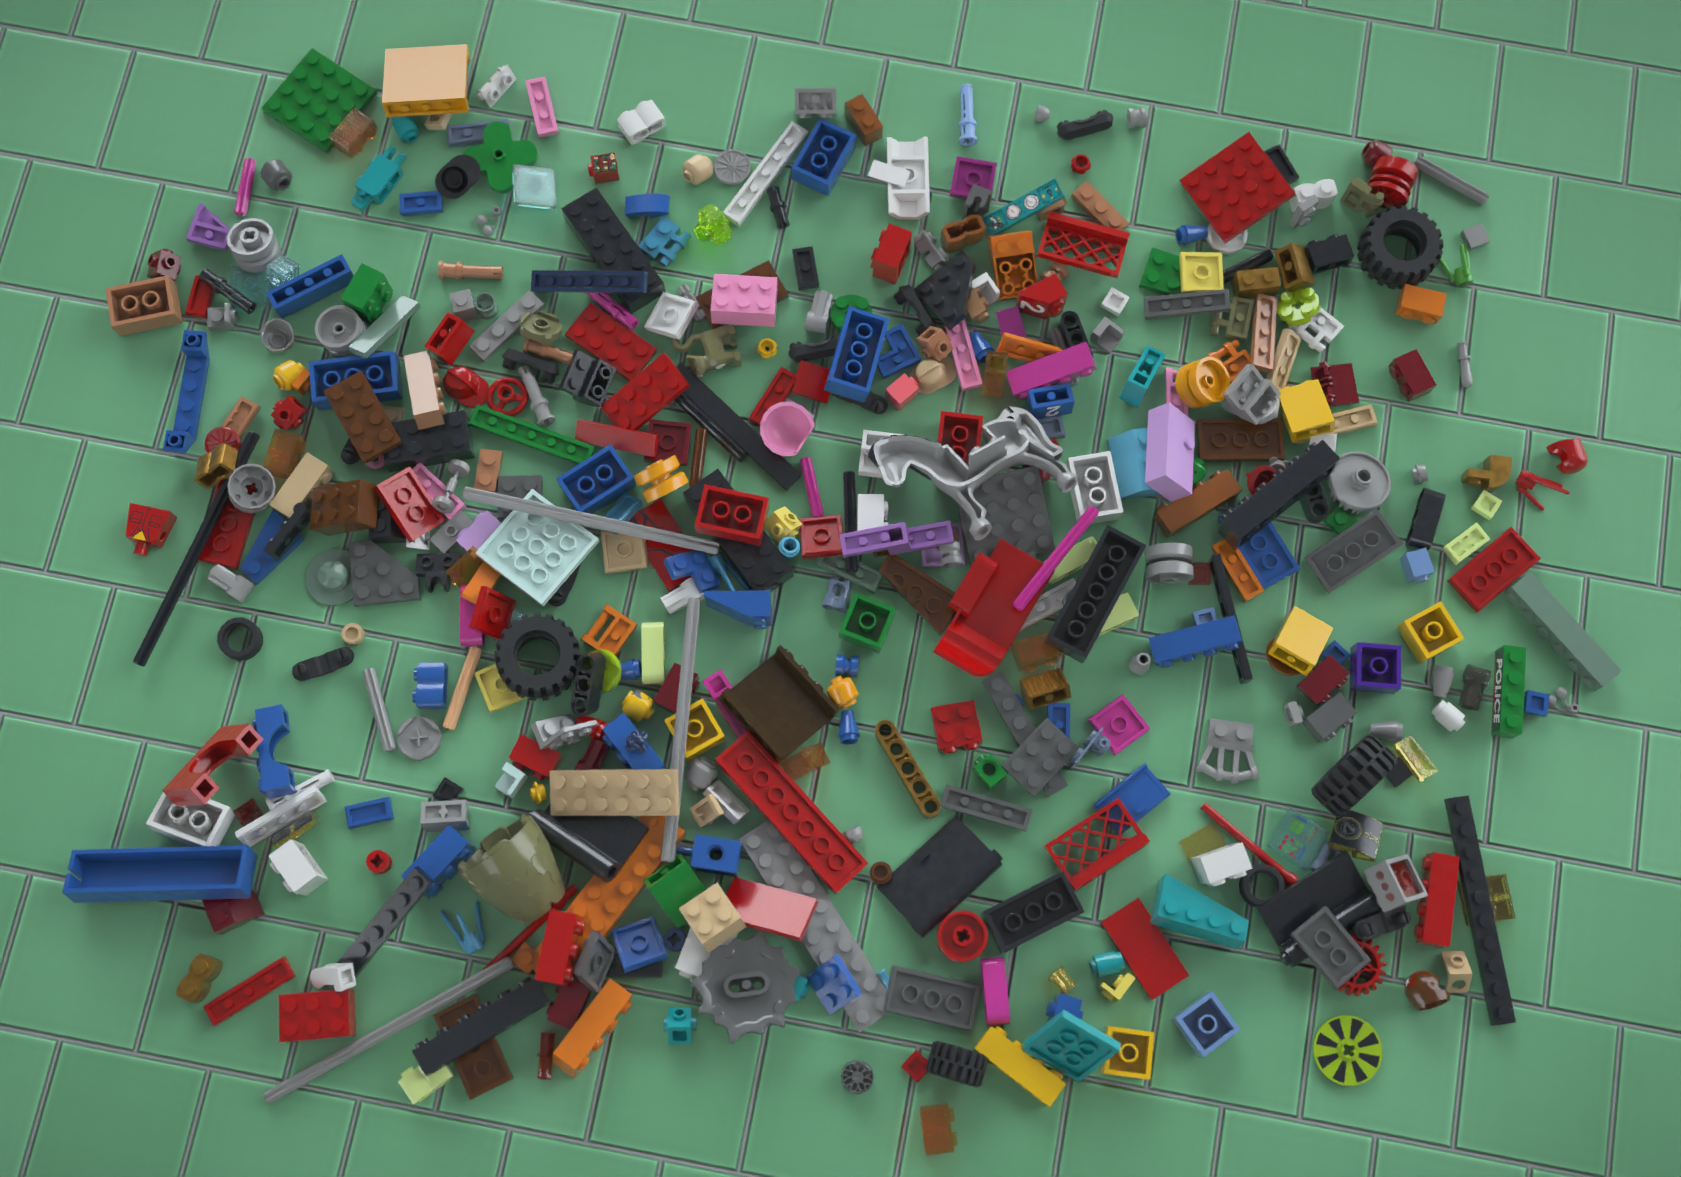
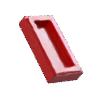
(199, 299)

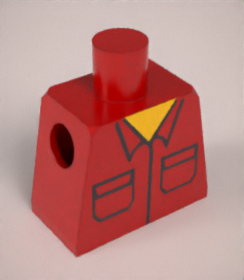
(148, 527)

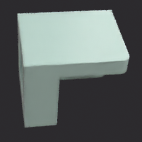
(511, 780)

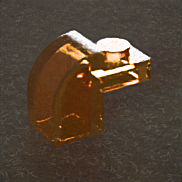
(994, 374)

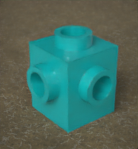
(680, 1025)

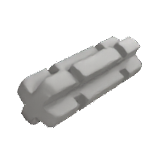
(685, 292)

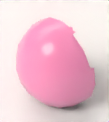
(786, 428)

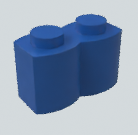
(431, 685)

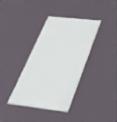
(889, 173)

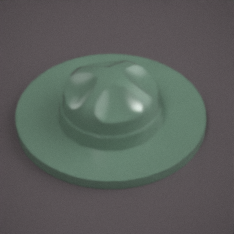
(330, 577)

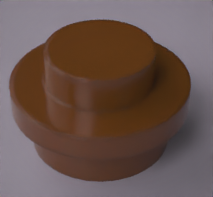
(880, 872)

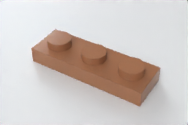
(1099, 207)

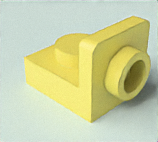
(1121, 985)

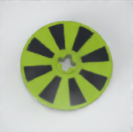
(1365, 1050)

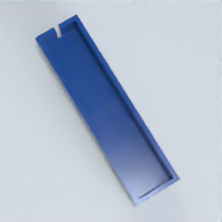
(160, 874)

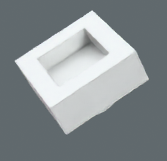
(1115, 301)

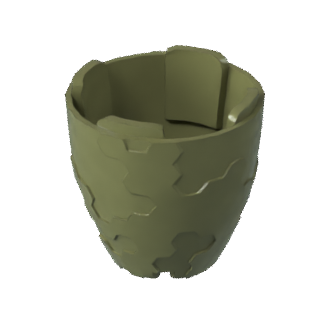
(515, 871)

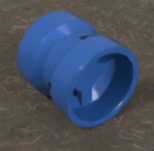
(847, 666)

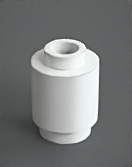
(1448, 716)

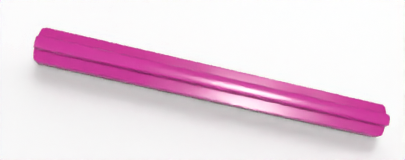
(1055, 558)

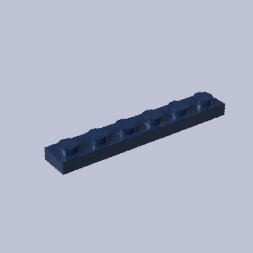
(589, 281)

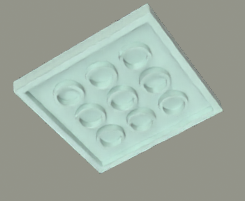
(536, 550)

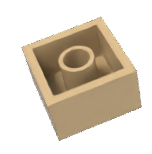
(712, 917)

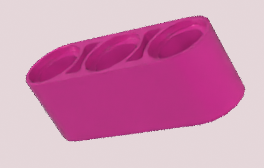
(468, 636)
(995, 991)

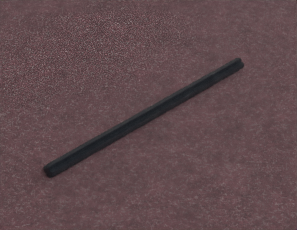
(192, 557)

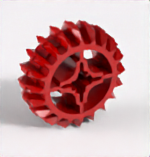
(1374, 970)

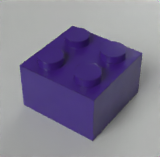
(1375, 667)

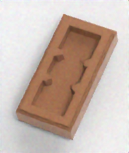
(241, 416)

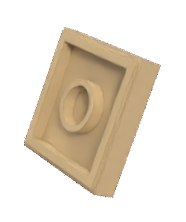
(623, 552)

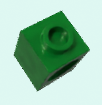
(992, 780)

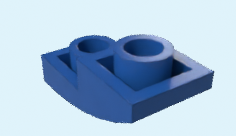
(647, 204)

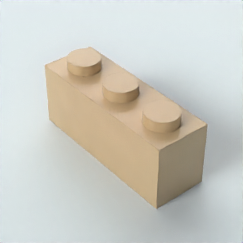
(300, 484)

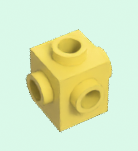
(783, 524)

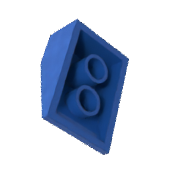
(748, 607)

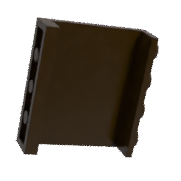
(780, 704)

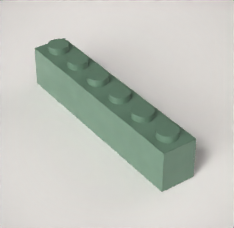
(1562, 631)

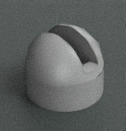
(1042, 114)
(854, 834)

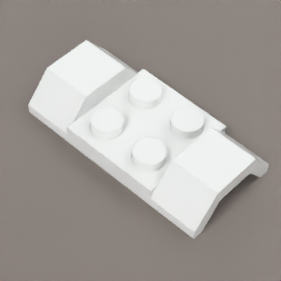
(914, 198)

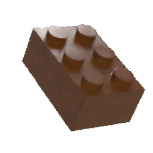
(344, 507)

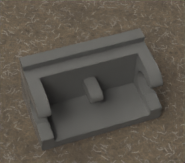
(977, 201)

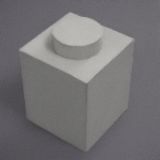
(463, 305)

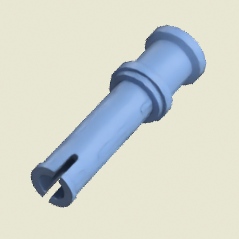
(967, 123)

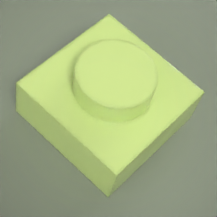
(1486, 504)

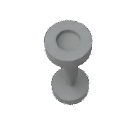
(443, 503)

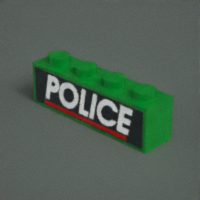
(1508, 691)

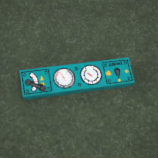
(1023, 207)

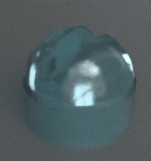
(516, 615)

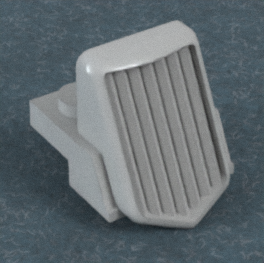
(1252, 397)

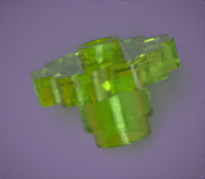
(713, 225)

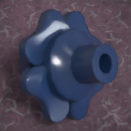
(636, 741)

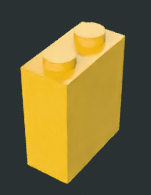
(1305, 411)
(1300, 640)

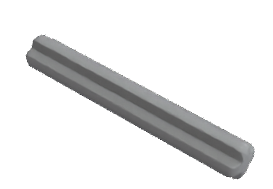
(1451, 180)
(379, 710)

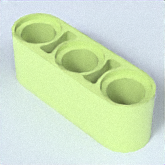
(1074, 560)
(653, 653)

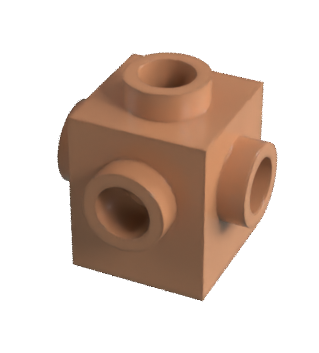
(934, 343)

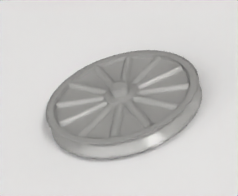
(732, 167)

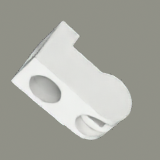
(336, 974)

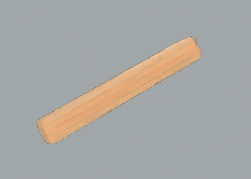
(462, 688)

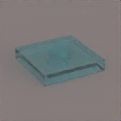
(534, 186)
(250, 285)

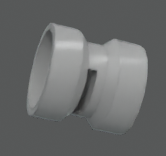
(950, 555)

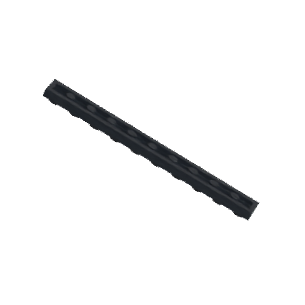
(1480, 911)

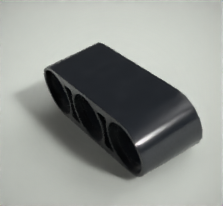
(1072, 332)
(1317, 501)
(1425, 519)
(581, 691)

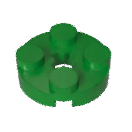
(841, 306)

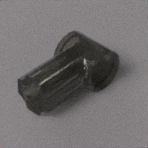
(1475, 681)

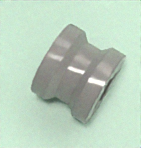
(1136, 117)

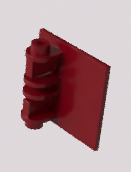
(1336, 382)

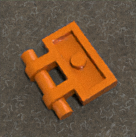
(1236, 361)

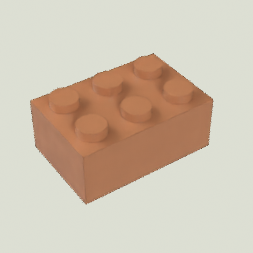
(144, 305)

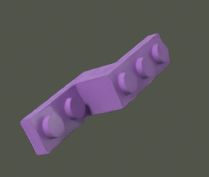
(896, 538)

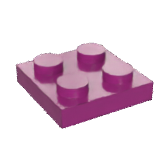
(971, 172)

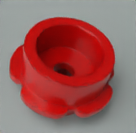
(1080, 159)

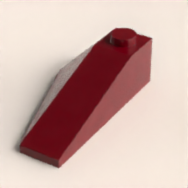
(232, 913)

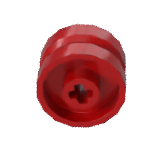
(975, 936)

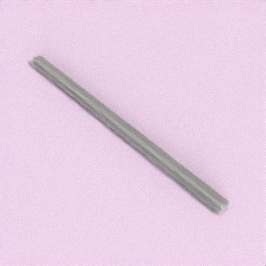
(591, 520)
(682, 720)
(388, 1030)

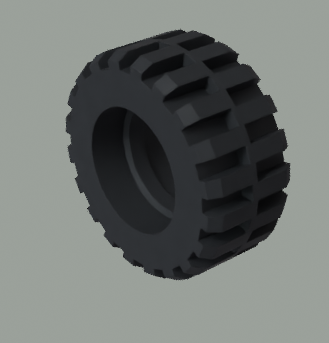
(1413, 227)
(532, 629)
(1354, 775)

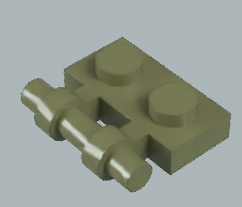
(1359, 198)
(1238, 320)

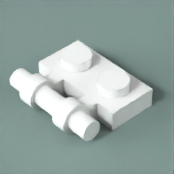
(1322, 324)

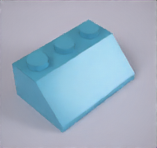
(1129, 463)

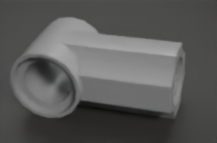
(818, 317)
(234, 585)

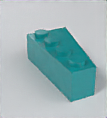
(1196, 915)

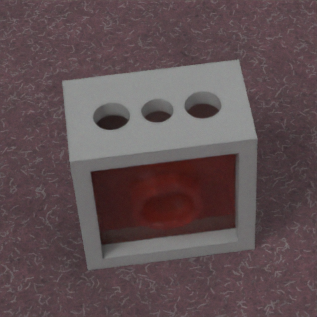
(1395, 883)

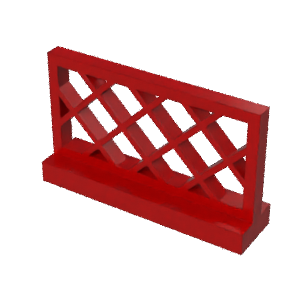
(1086, 233)
(1112, 857)

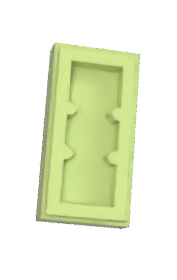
(1466, 543)

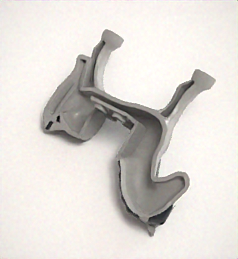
(1010, 441)

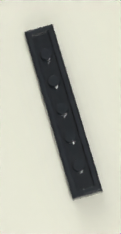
(1227, 609)

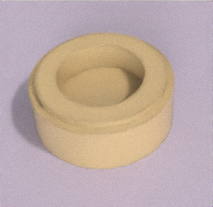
(352, 634)

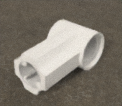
(679, 597)

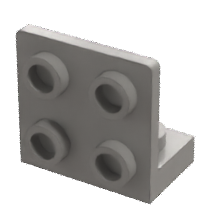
(815, 101)
(560, 730)

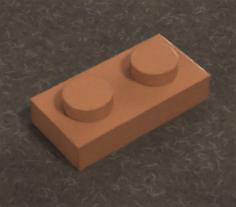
(488, 470)

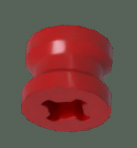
(384, 862)

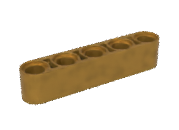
(906, 757)

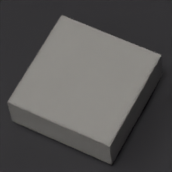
(1475, 236)

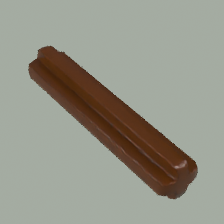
(698, 456)

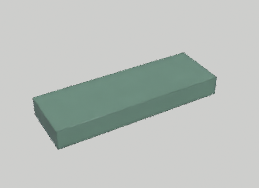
(865, 577)

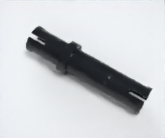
(227, 291)

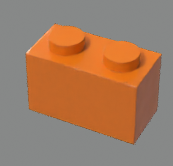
(1420, 304)

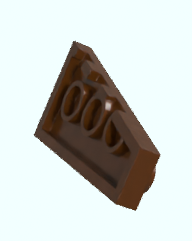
(920, 591)

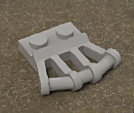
(1229, 737)

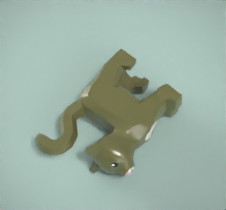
(713, 346)

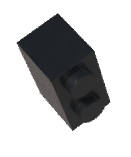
(1329, 253)

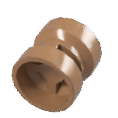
(1058, 269)

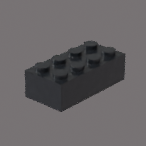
(431, 444)
(1032, 912)

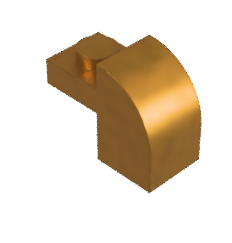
(1494, 473)

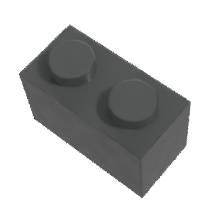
(1329, 717)

